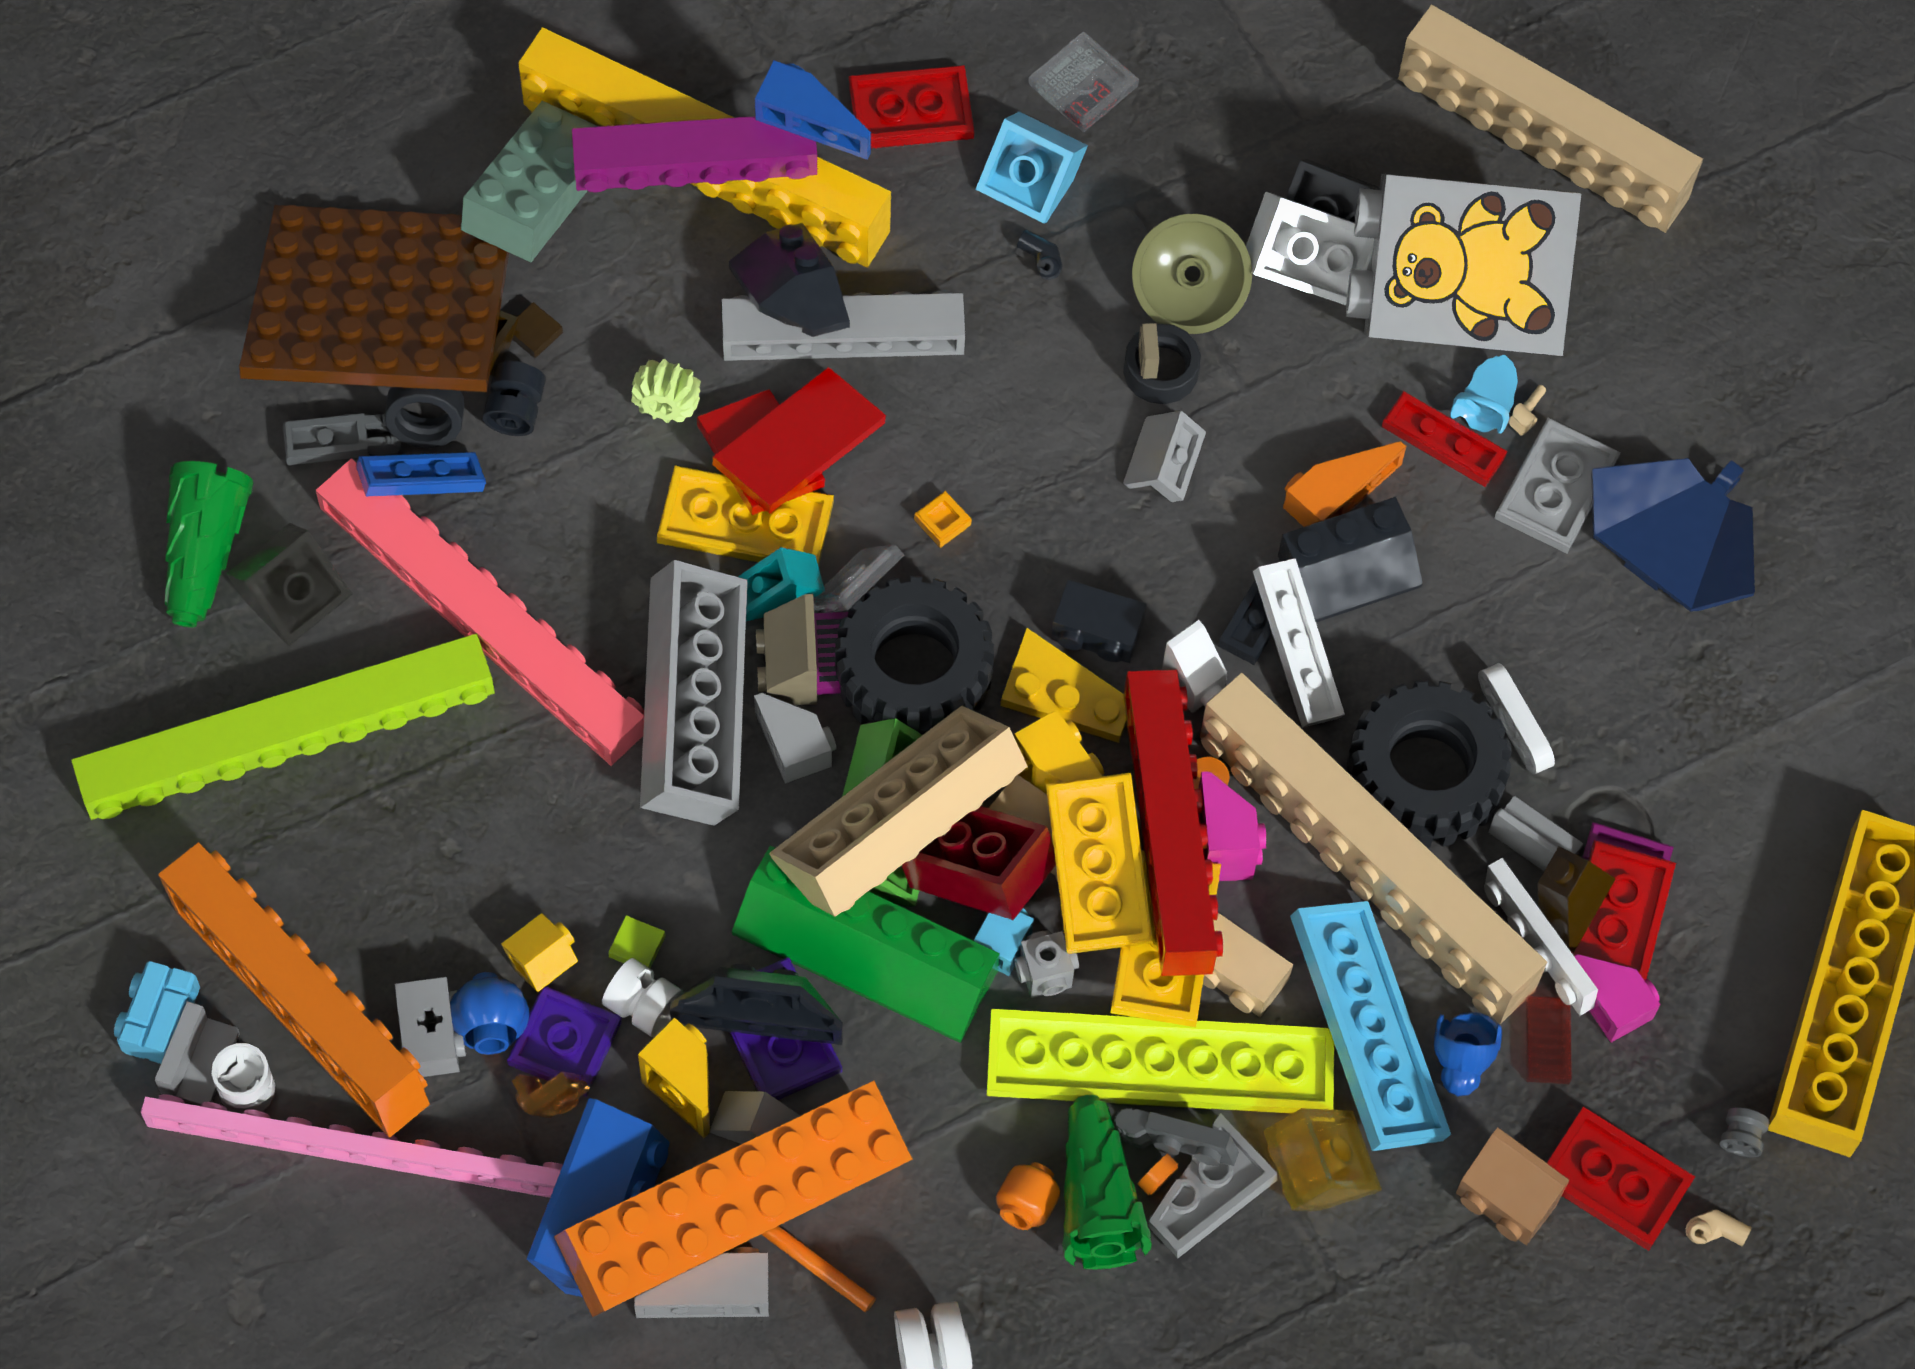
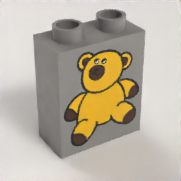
(1465, 264)

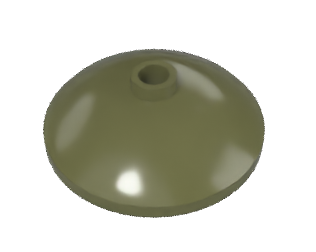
(1187, 242)

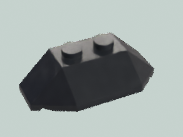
(792, 280)
(759, 1004)

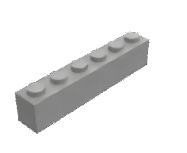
(878, 328)

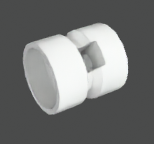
(638, 994)
(243, 1078)

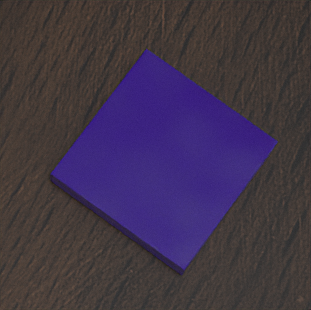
(564, 1037)

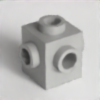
(1041, 975)

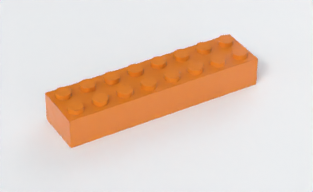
(296, 989)
(732, 1198)

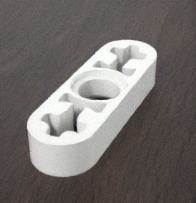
(1516, 718)

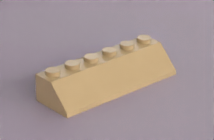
(900, 809)

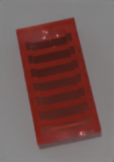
(1548, 1040)

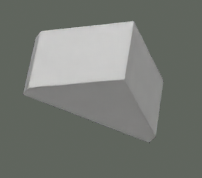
(749, 1115)

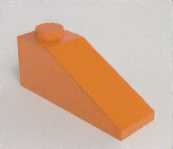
(1340, 483)

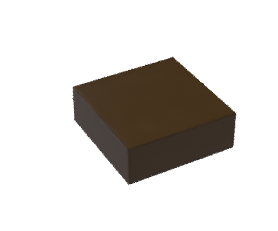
(536, 330)

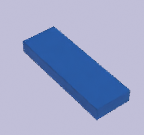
(420, 474)

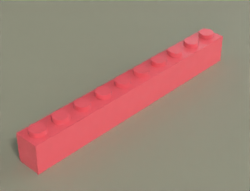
(475, 604)

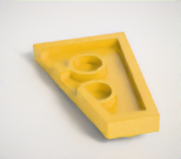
(1051, 681)

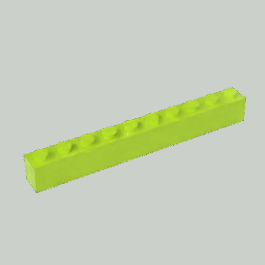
(283, 727)

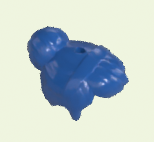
(1466, 1050)

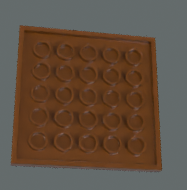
(374, 300)

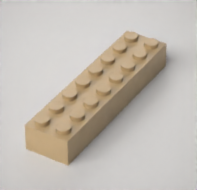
(1548, 119)

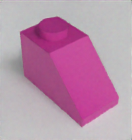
(1622, 997)

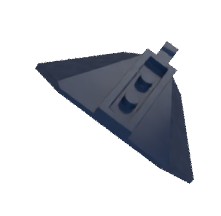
(1677, 529)

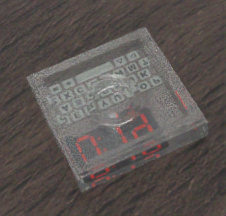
(1083, 81)
(856, 578)

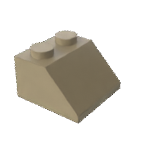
(789, 652)

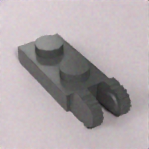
(337, 438)
(1176, 1136)

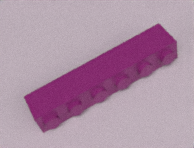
(688, 153)

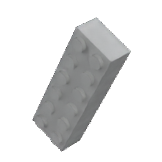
(694, 693)

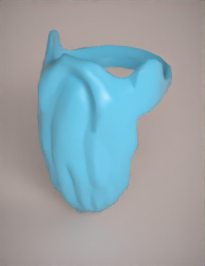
(1488, 396)

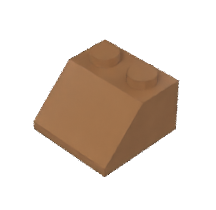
(1511, 1187)

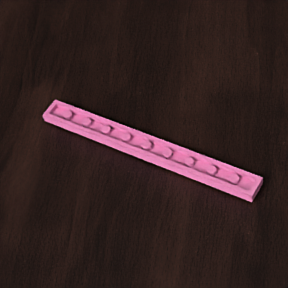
(343, 1144)

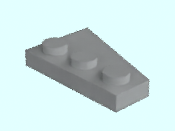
(1210, 1194)

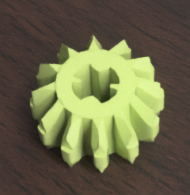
(665, 391)

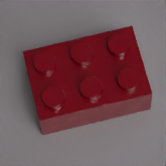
(985, 862)

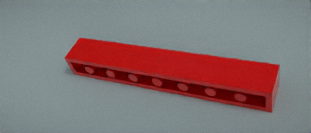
(1170, 823)

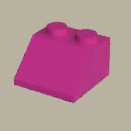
(1232, 830)

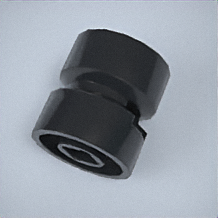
(514, 398)

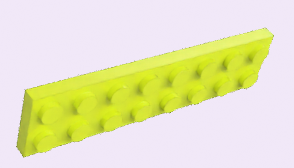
(1160, 1062)

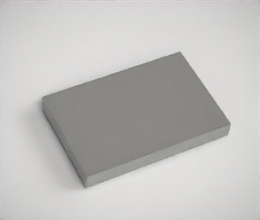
(1555, 485)

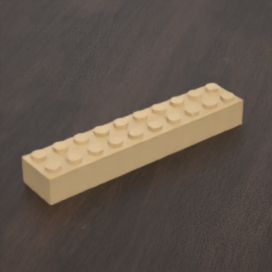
(1371, 849)

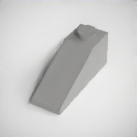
(721, 1287)

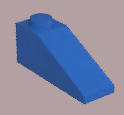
(804, 107)

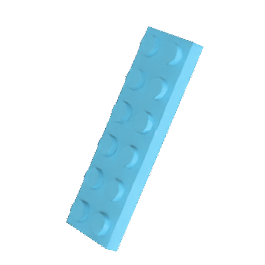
(1370, 1025)

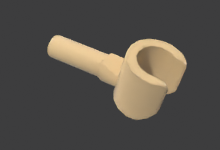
(1522, 418)

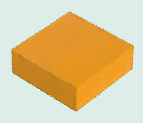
(942, 519)

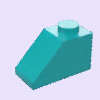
(779, 580)

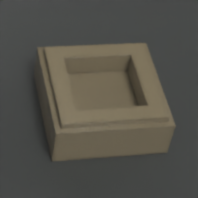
(1148, 351)

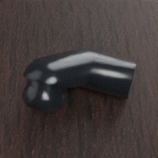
(1045, 253)

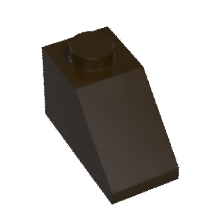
(1571, 894)

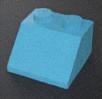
(1031, 166)

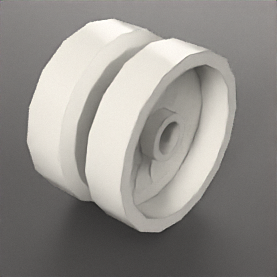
(942, 1349)

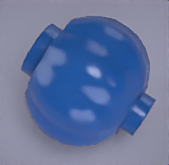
(489, 1013)

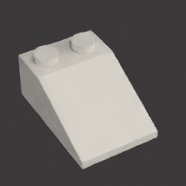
(1306, 248)

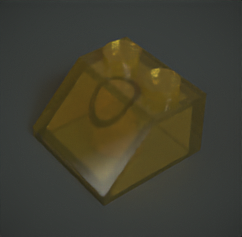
(1321, 1159)

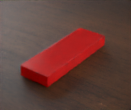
(1444, 439)

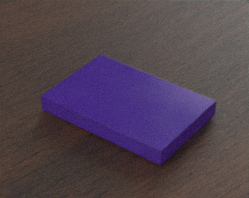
(784, 1064)

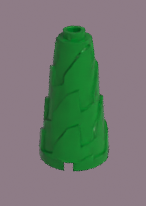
(203, 518)
(1101, 1203)

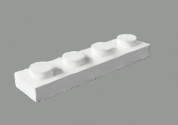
(1298, 643)
(1529, 922)

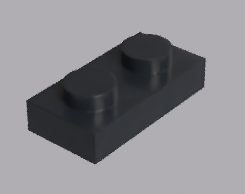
(1248, 628)

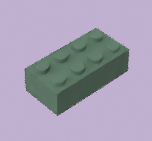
(527, 185)

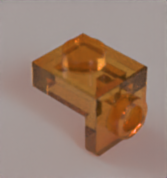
(552, 1098)

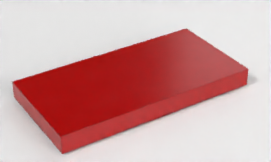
(799, 440)

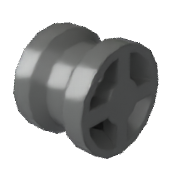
(1744, 1132)

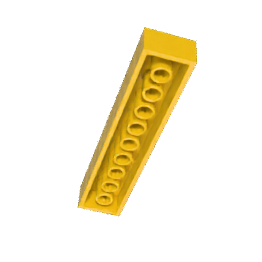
(834, 205)

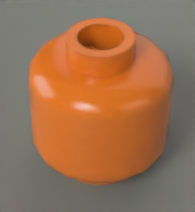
(1028, 1196)

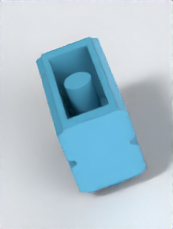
(155, 1010)

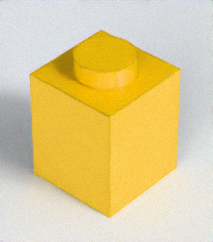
(540, 951)

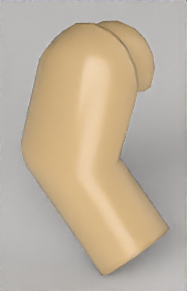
(1714, 1225)

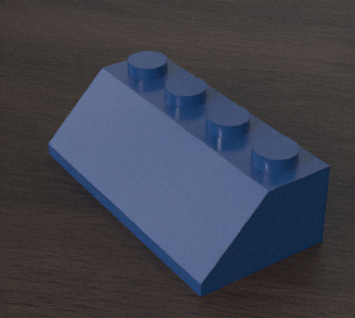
(605, 1165)

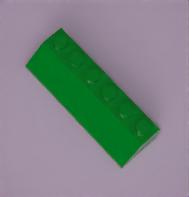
(871, 951)

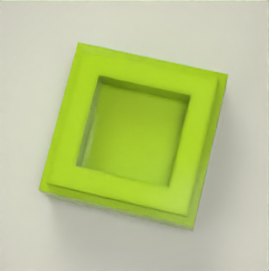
(637, 941)

